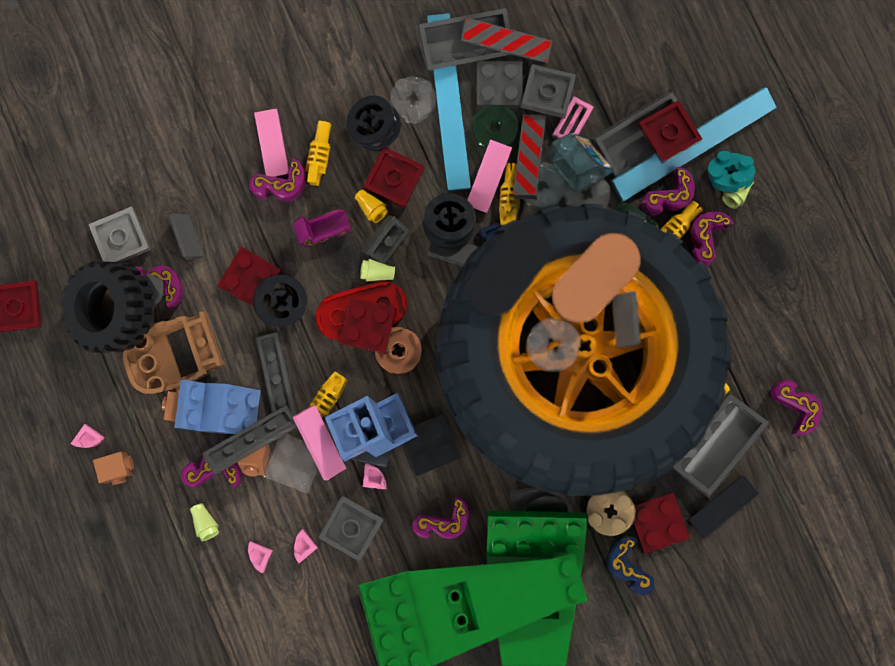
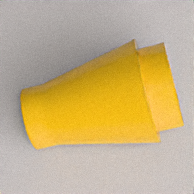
(371, 206)

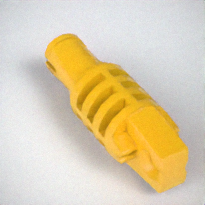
(318, 153)
(508, 205)
(680, 223)
(329, 394)

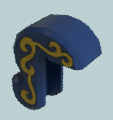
(623, 570)

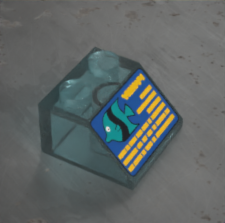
(579, 160)

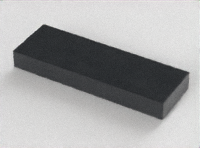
(723, 506)

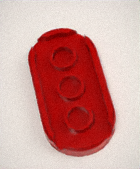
(333, 308)

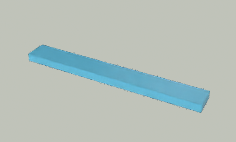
(451, 124)
(712, 133)

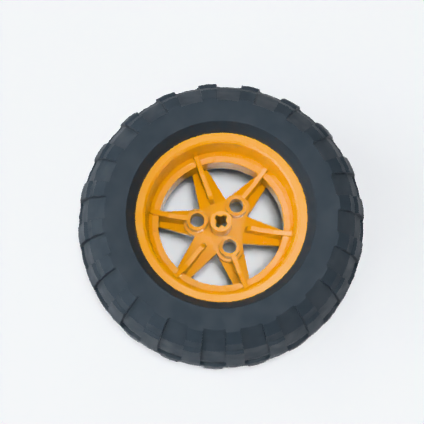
(607, 448)

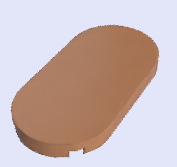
(596, 278)

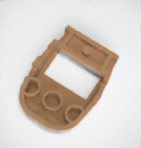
(152, 362)

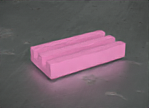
(582, 104)

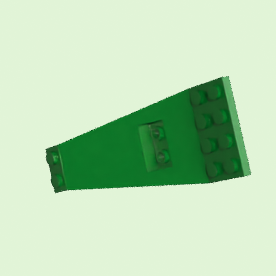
(529, 537)
(416, 619)

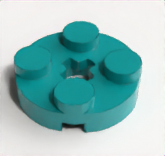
(741, 165)

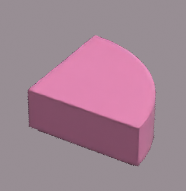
(87, 437)
(373, 477)
(303, 546)
(259, 556)

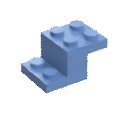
(216, 407)
(371, 426)

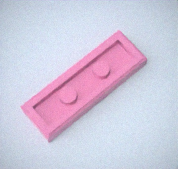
(272, 143)
(489, 175)
(319, 442)

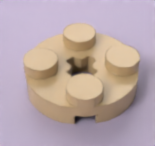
(618, 523)

